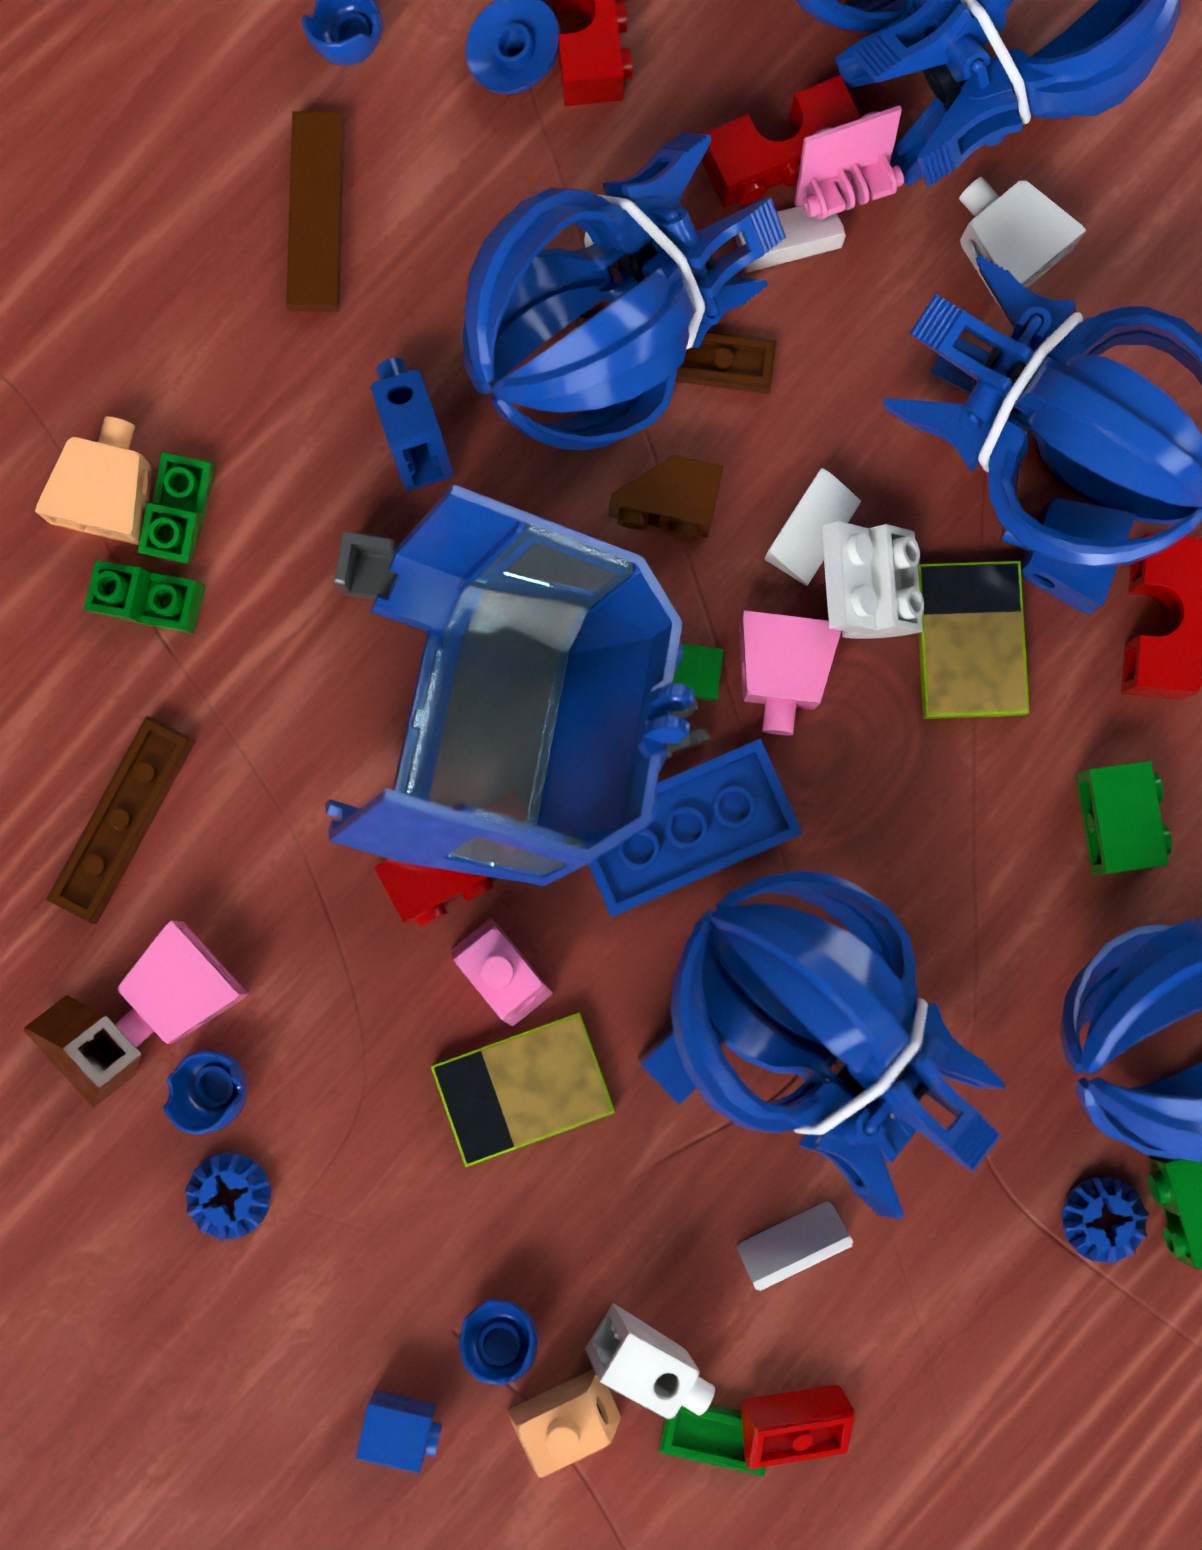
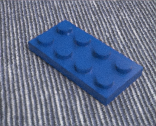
(701, 826)

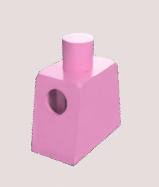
(784, 665)
(500, 972)
(176, 988)

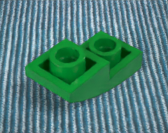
(177, 509)
(144, 597)

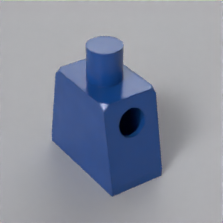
(410, 425)
(1077, 586)

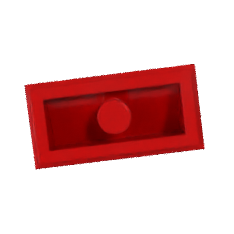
(796, 1426)

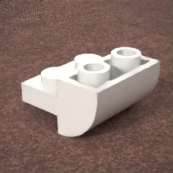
(872, 580)

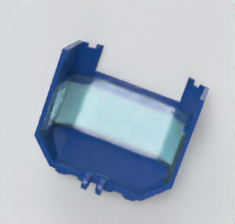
(530, 700)

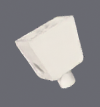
(1017, 230)
(646, 1365)

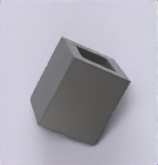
(364, 565)

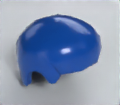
(344, 30)
(206, 1092)
(498, 1342)

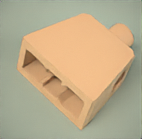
(99, 485)
(566, 1423)

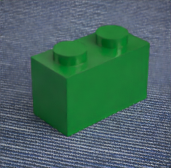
(1123, 818)

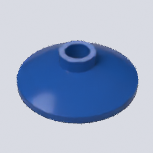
(500, 33)

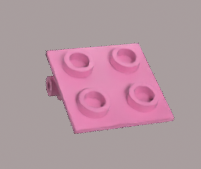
(849, 164)

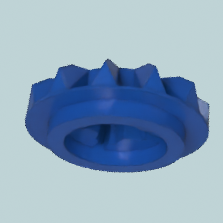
(236, 1172)
(1086, 1204)

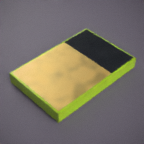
(972, 640)
(522, 1089)

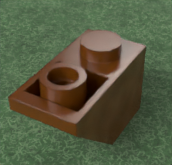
(672, 496)
(85, 1048)

